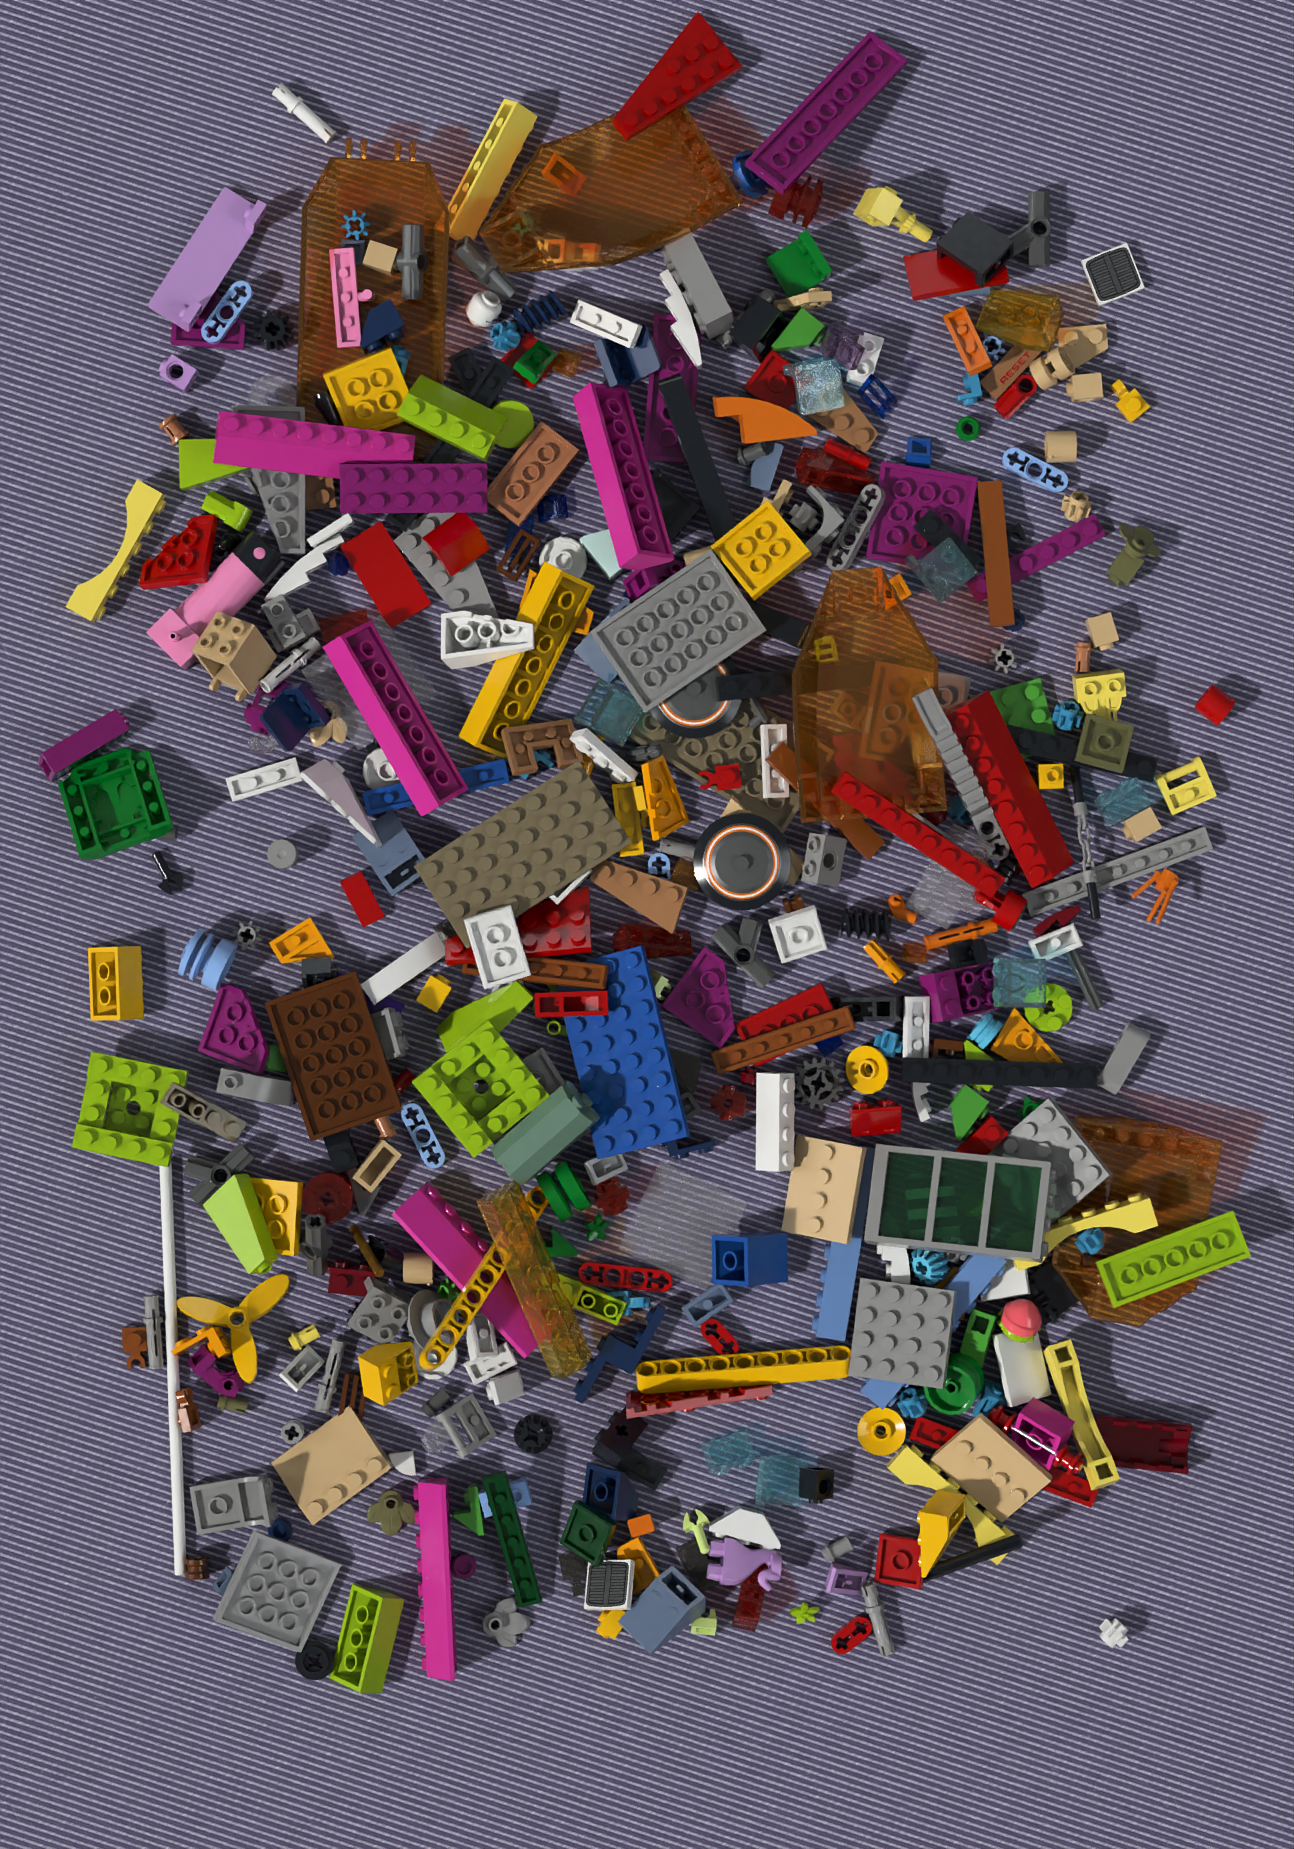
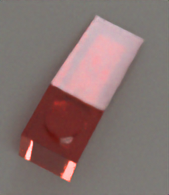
(830, 472)
(656, 940)
(749, 1602)

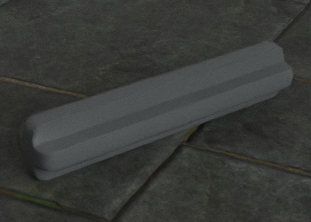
(1084, 979)

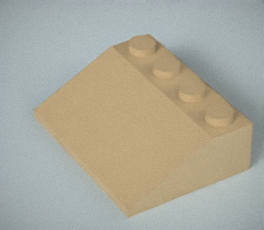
(331, 1465)

